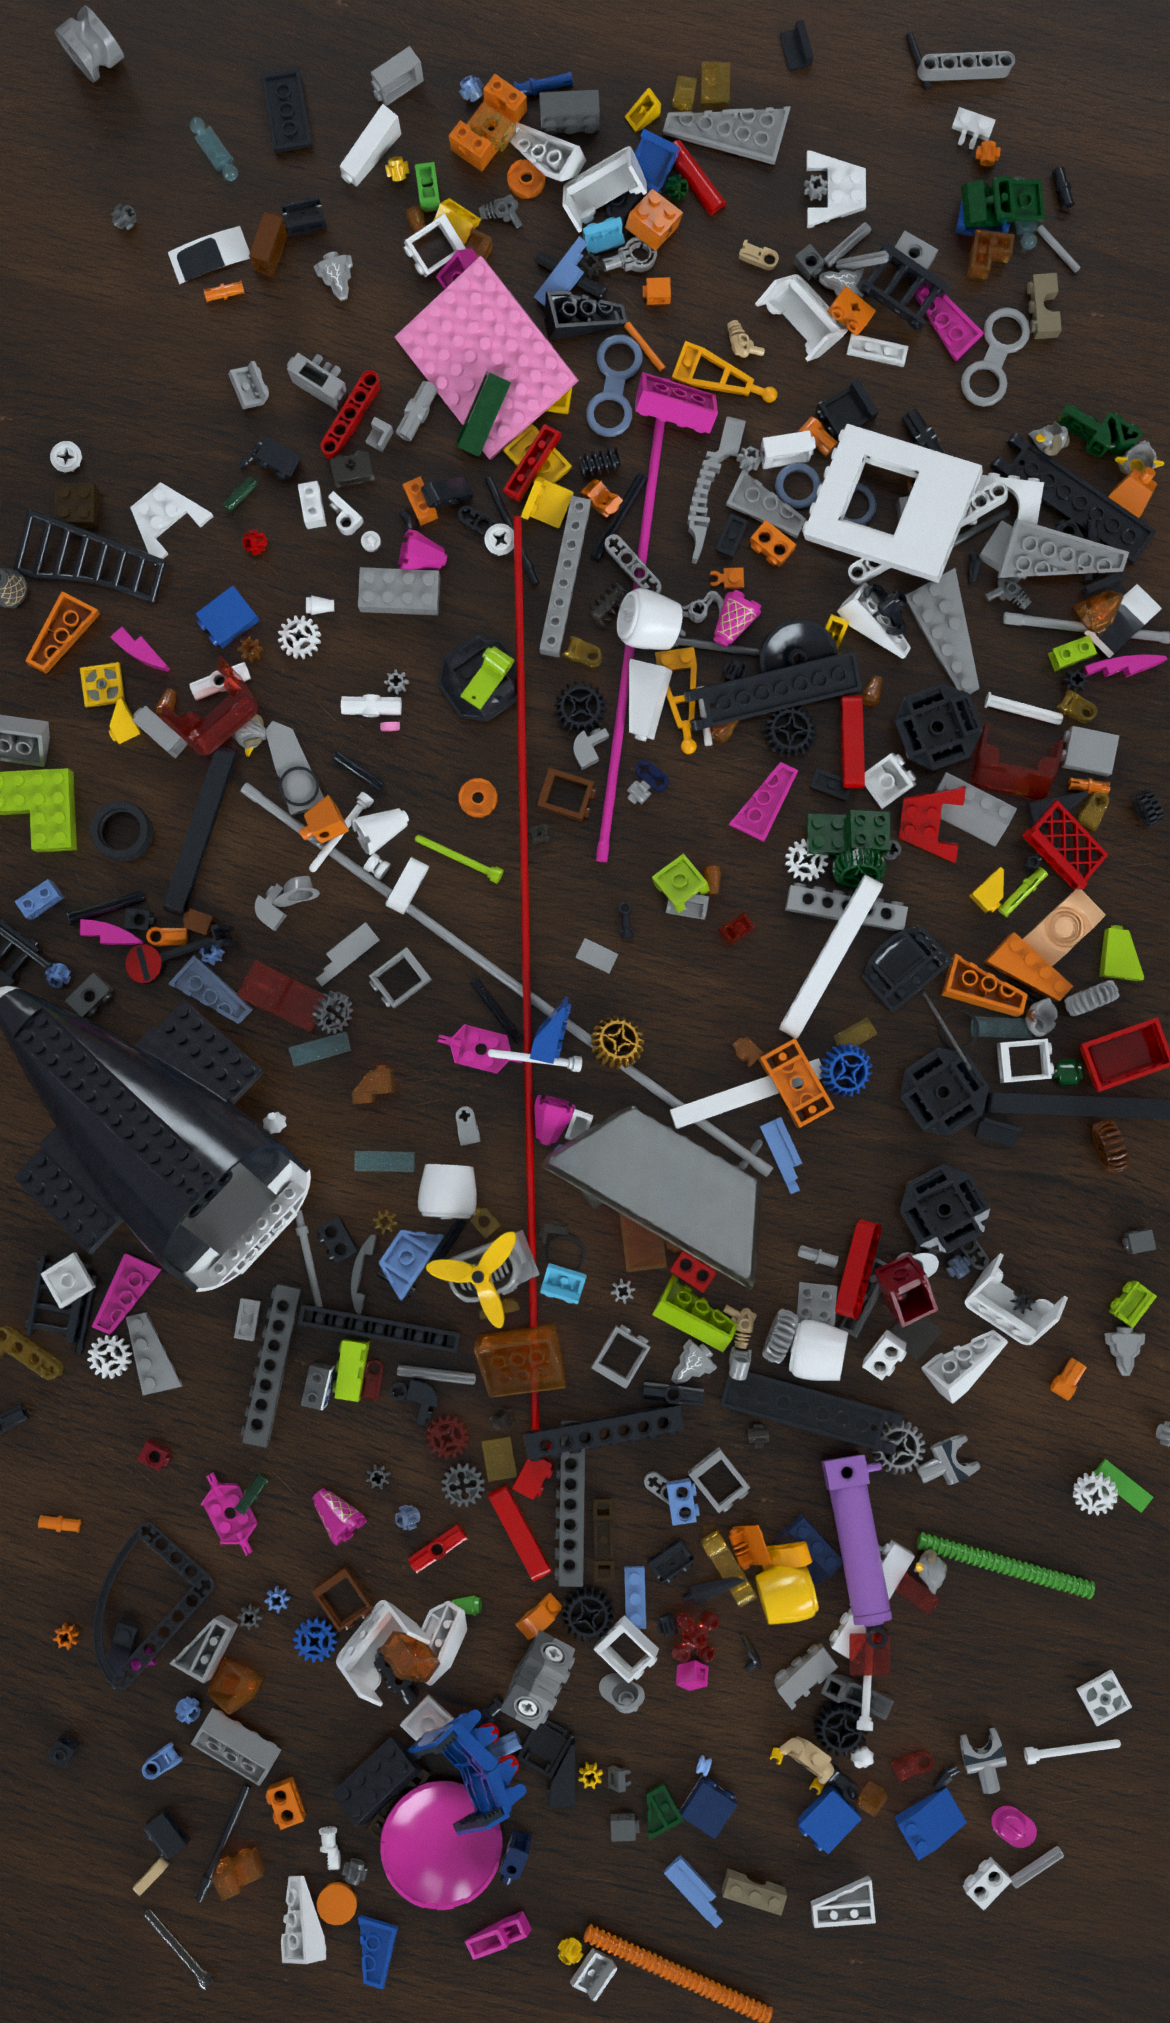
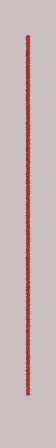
(525, 933)

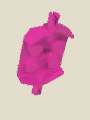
(464, 1045)
(230, 1530)

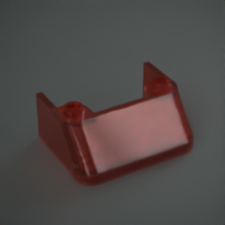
(223, 721)
(1011, 779)

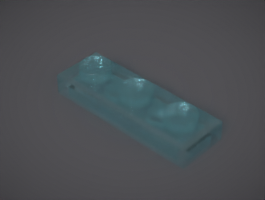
(1001, 1028)
(320, 1049)
(384, 1161)

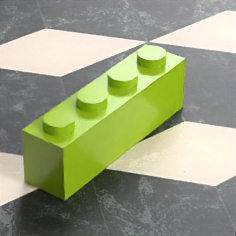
(694, 1315)

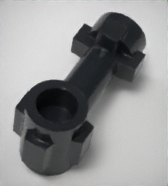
(1032, 862)
(625, 909)

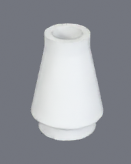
(318, 605)

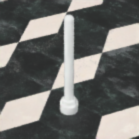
(362, 803)
(573, 1063)
(864, 1722)
(1033, 1754)

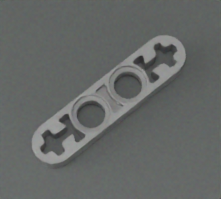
(635, 564)

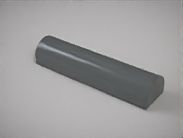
(854, 1326)

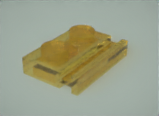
(715, 82)
(499, 1458)

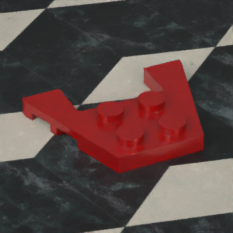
(922, 820)

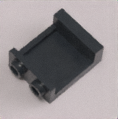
(848, 407)

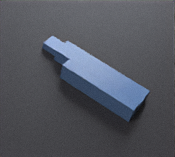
(566, 272)
(782, 1151)
(694, 1889)

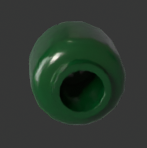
(1068, 1072)

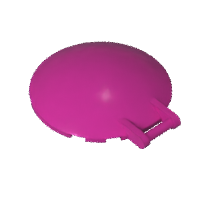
(425, 1854)

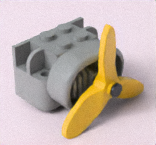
(488, 1272)

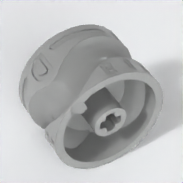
(89, 43)

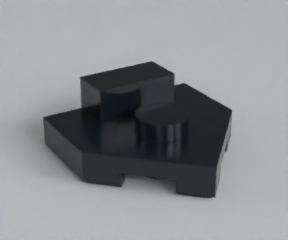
(623, 205)

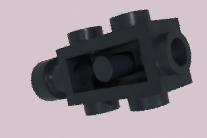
(408, 1693)

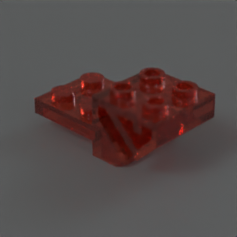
(280, 995)

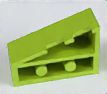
(351, 1368)

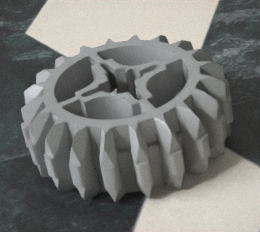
(1091, 998)
(780, 1336)
(913, 1454)

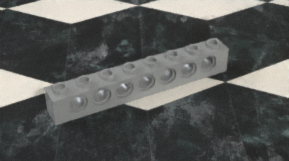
(565, 576)

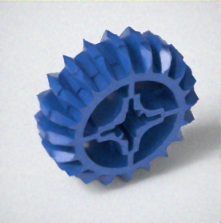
(861, 1064)

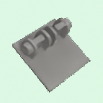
(817, 1302)

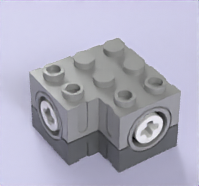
(538, 1680)

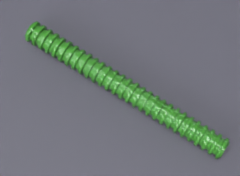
(1006, 1565)

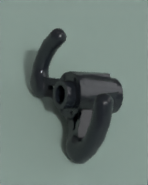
(889, 607)

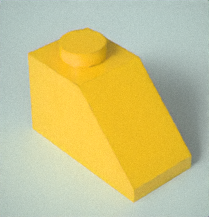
(121, 724)
(990, 891)

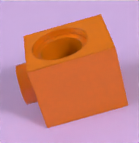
(657, 291)

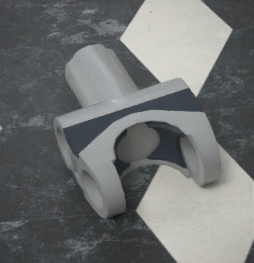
(946, 1462)
(984, 1761)

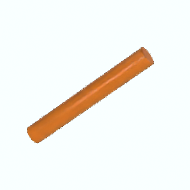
(644, 346)

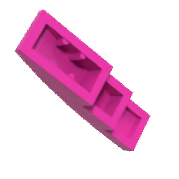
(1128, 664)

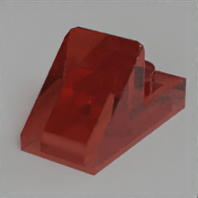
(736, 929)

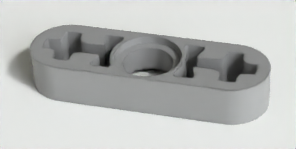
(654, 1488)

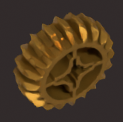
(632, 1045)

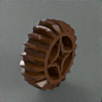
(1110, 1146)

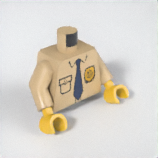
(809, 1757)

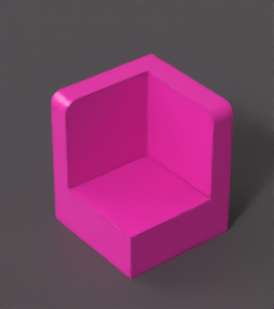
(692, 1675)

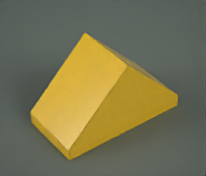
(644, 111)
(836, 627)

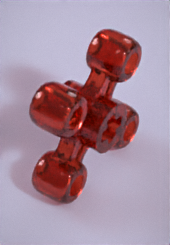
(695, 1637)

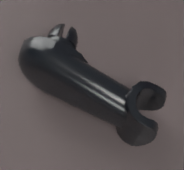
(844, 1785)

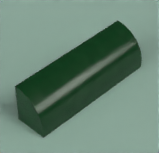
(482, 413)

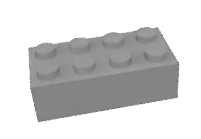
(399, 591)

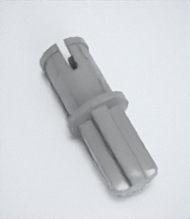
(818, 1256)

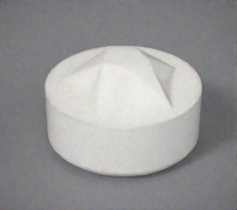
(371, 541)

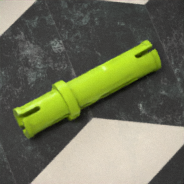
(1023, 891)

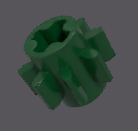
(676, 187)

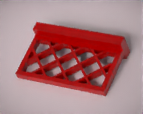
(1054, 857)

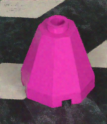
(420, 553)
(551, 1118)

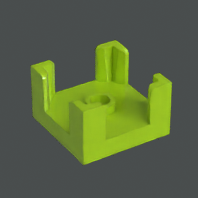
(680, 882)

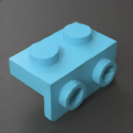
(603, 235)
(563, 1283)

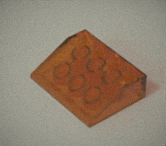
(520, 1361)

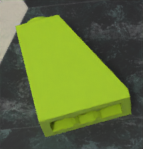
(1119, 956)

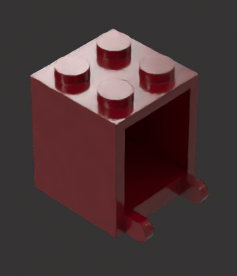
(900, 1277)

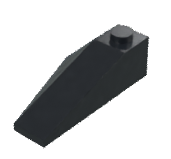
(578, 315)

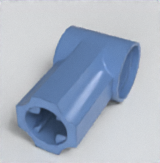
(505, 1745)

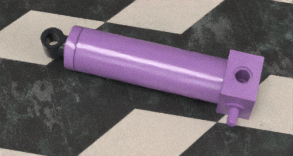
(859, 1543)

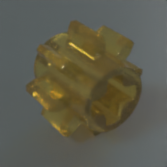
(380, 1224)

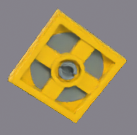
(102, 684)

